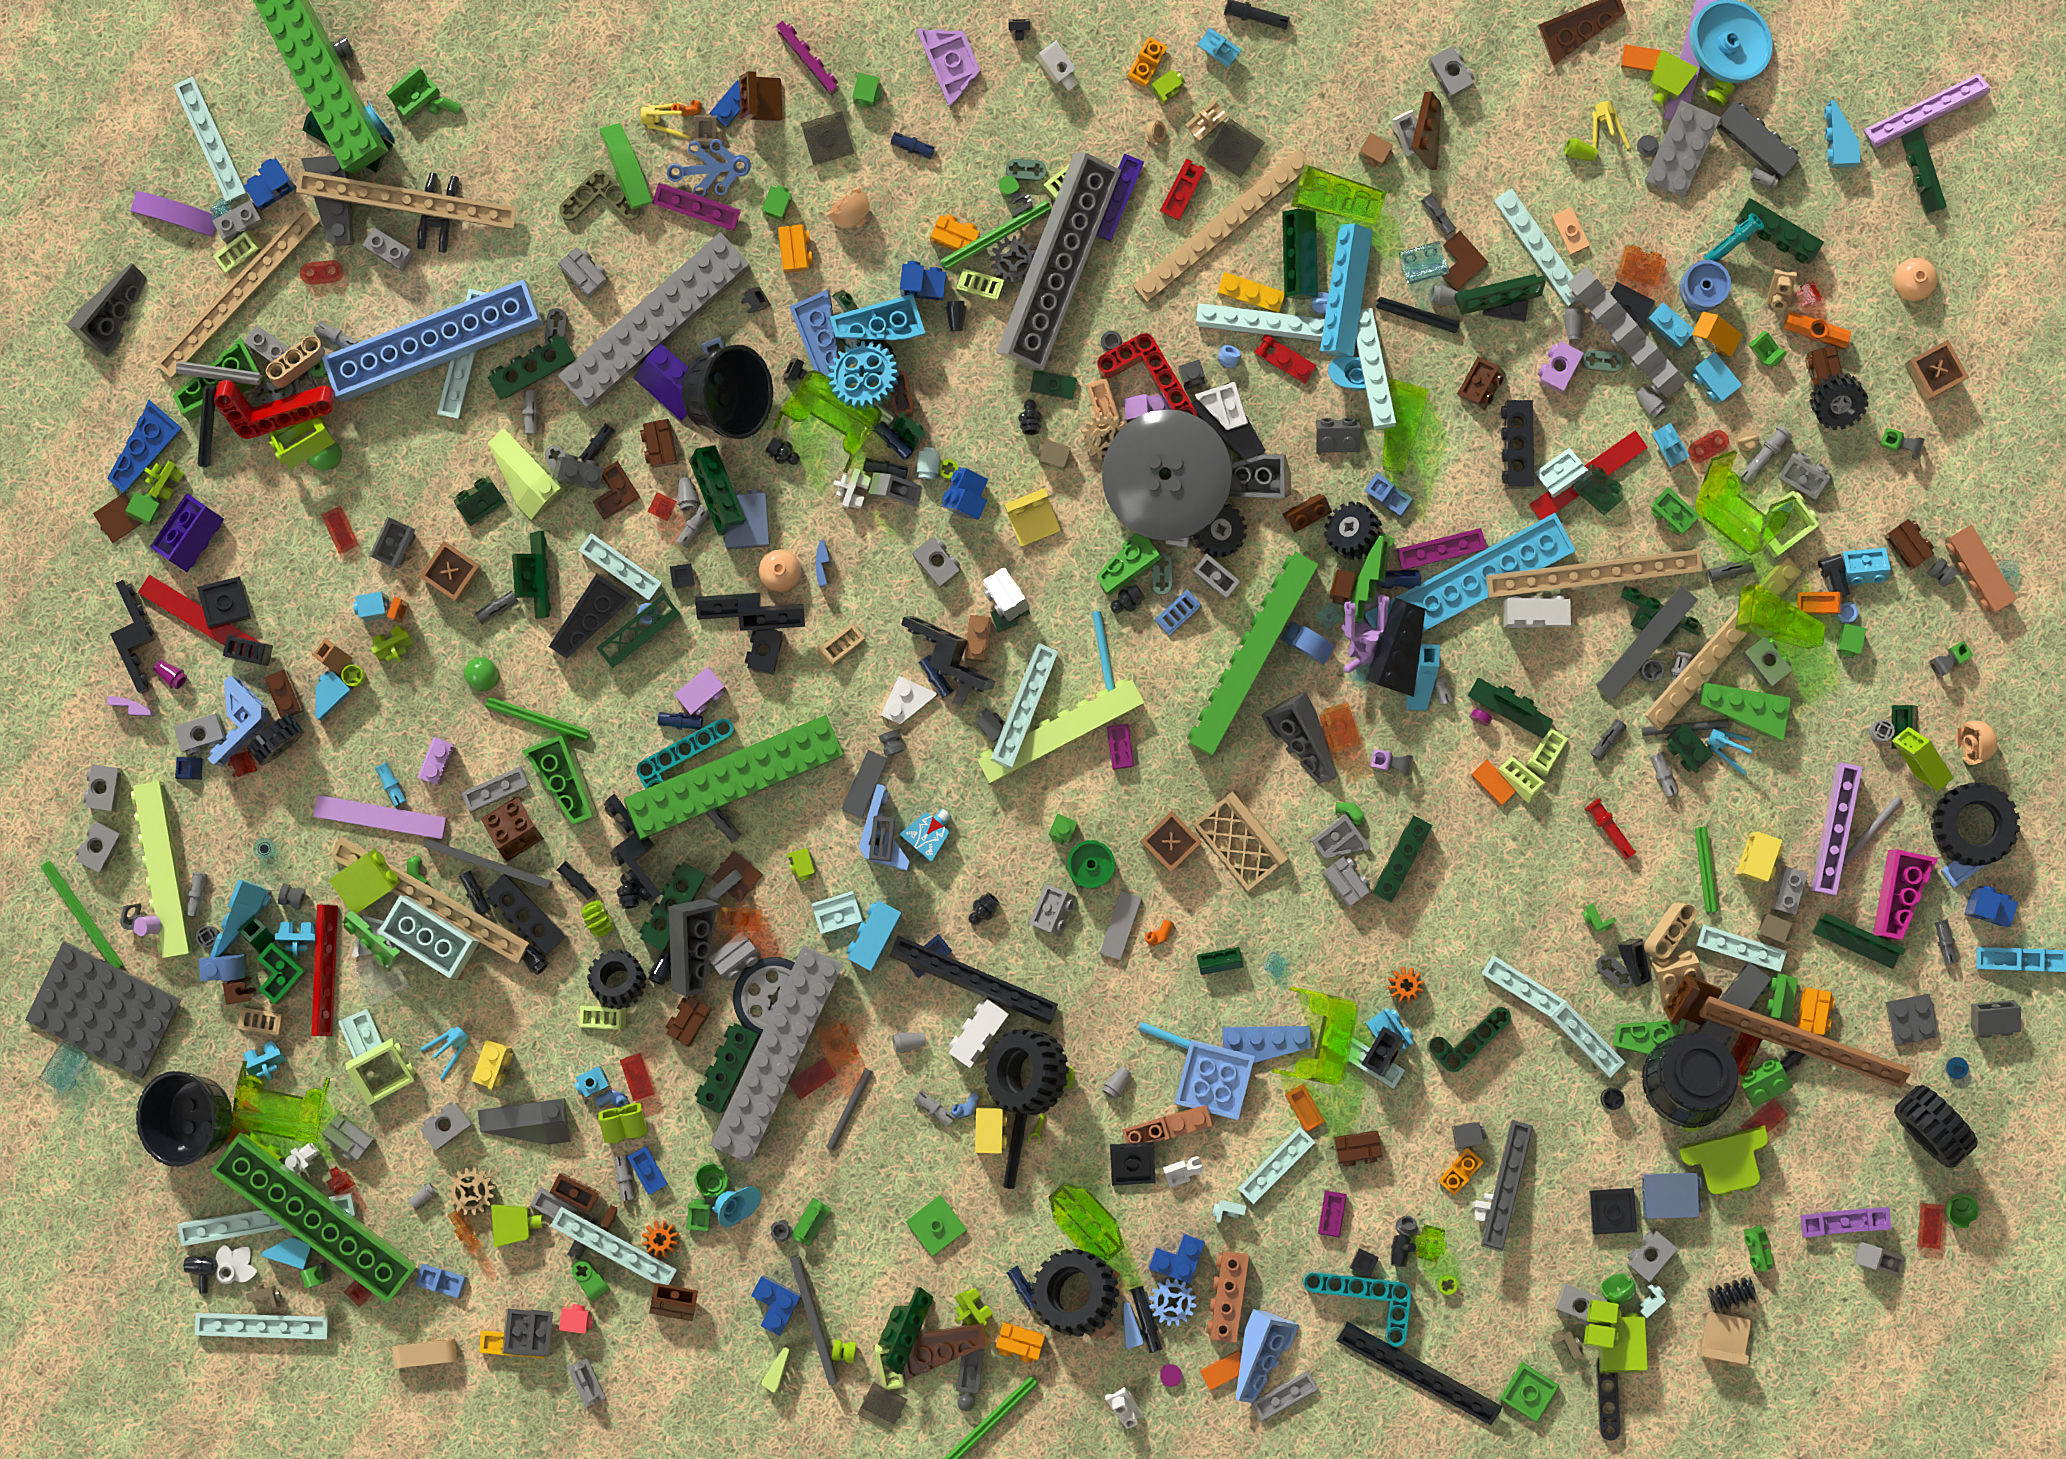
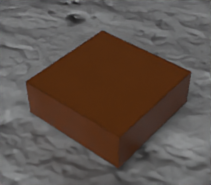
(609, 1218)

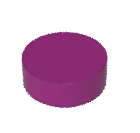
(1481, 717)
(1170, 1375)

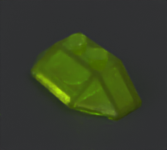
(1086, 1221)

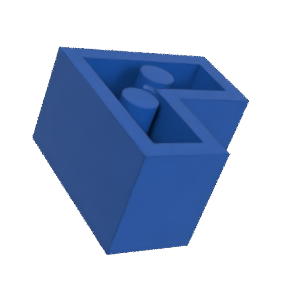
(270, 185)
(921, 282)
(965, 494)
(1991, 906)
(1178, 1265)
(781, 1303)

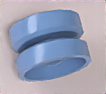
(1717, 287)

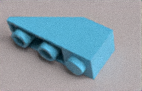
(1843, 143)
(1426, 676)

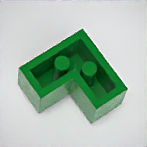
(285, 971)

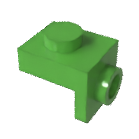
(1767, 350)
(1592, 917)
(698, 1215)

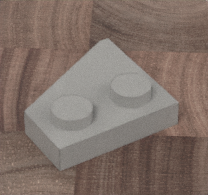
(1339, 838)

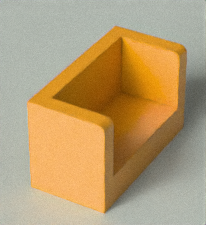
(1718, 333)

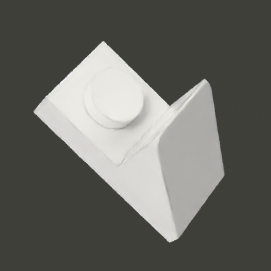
(1404, 127)

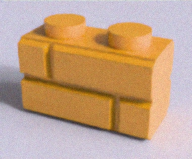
(953, 234)
(794, 248)
(1815, 1011)
(1020, 1342)

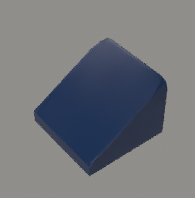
(189, 768)

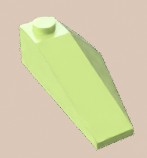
(525, 478)

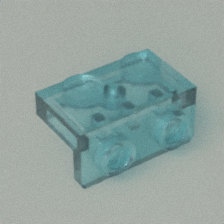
(1423, 262)
(64, 1067)

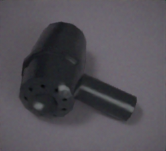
(1400, 1250)
(203, 1267)

